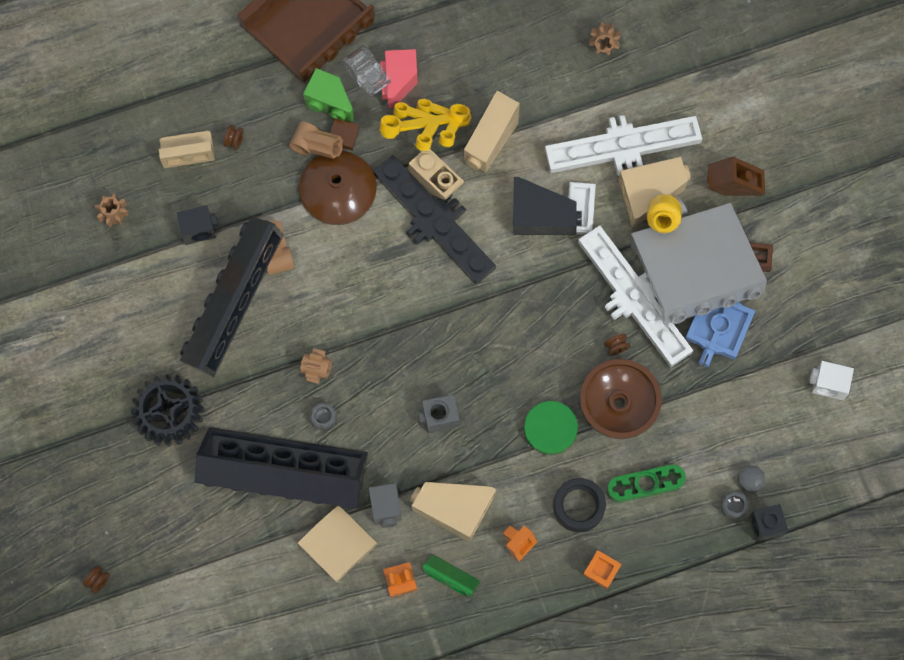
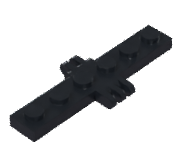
(435, 220)

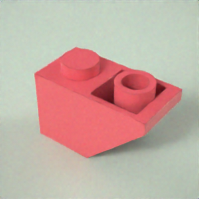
(402, 70)

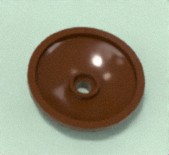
(337, 202)
(625, 382)

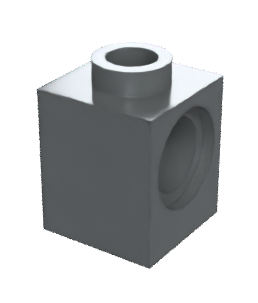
(444, 403)
(385, 505)

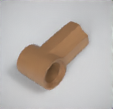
(310, 139)
(282, 258)

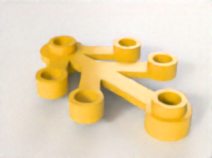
(456, 116)

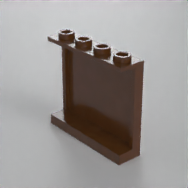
(305, 31)

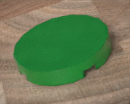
(550, 427)

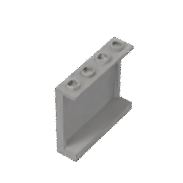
(700, 264)

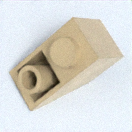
(434, 174)

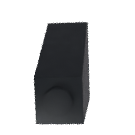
(543, 211)

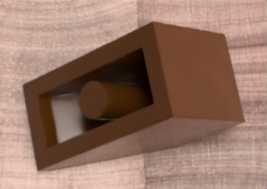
(735, 178)

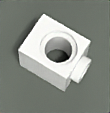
(831, 380)

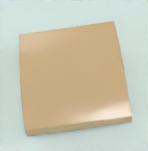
(337, 543)

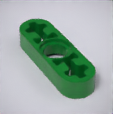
(624, 481)

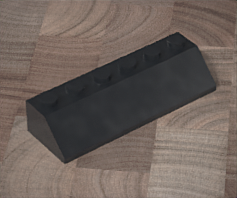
(231, 296)
(280, 467)

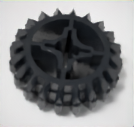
(158, 414)

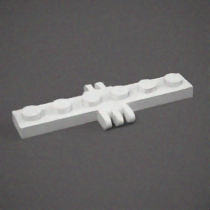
(623, 144)
(634, 296)

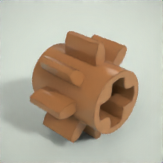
(611, 40)
(116, 215)
(316, 366)

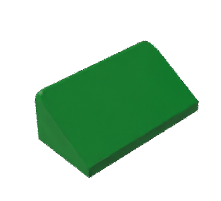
(451, 576)

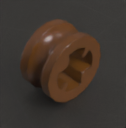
(233, 137)
(617, 344)
(96, 579)

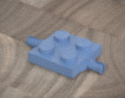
(720, 331)

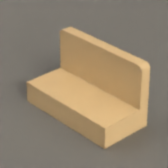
(186, 149)

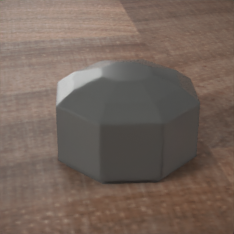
(323, 416)
(751, 479)
(734, 505)

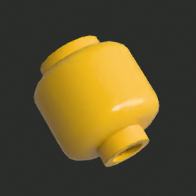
(664, 213)

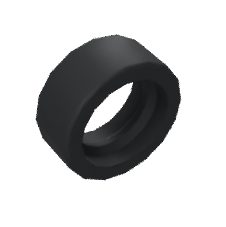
(579, 484)

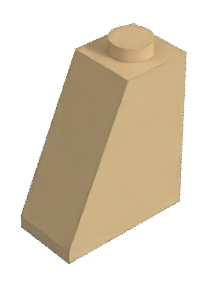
(492, 132)
(645, 182)
(453, 506)

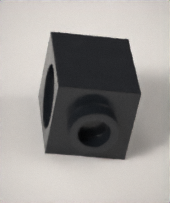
(197, 224)
(768, 523)

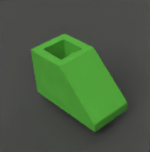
(328, 95)

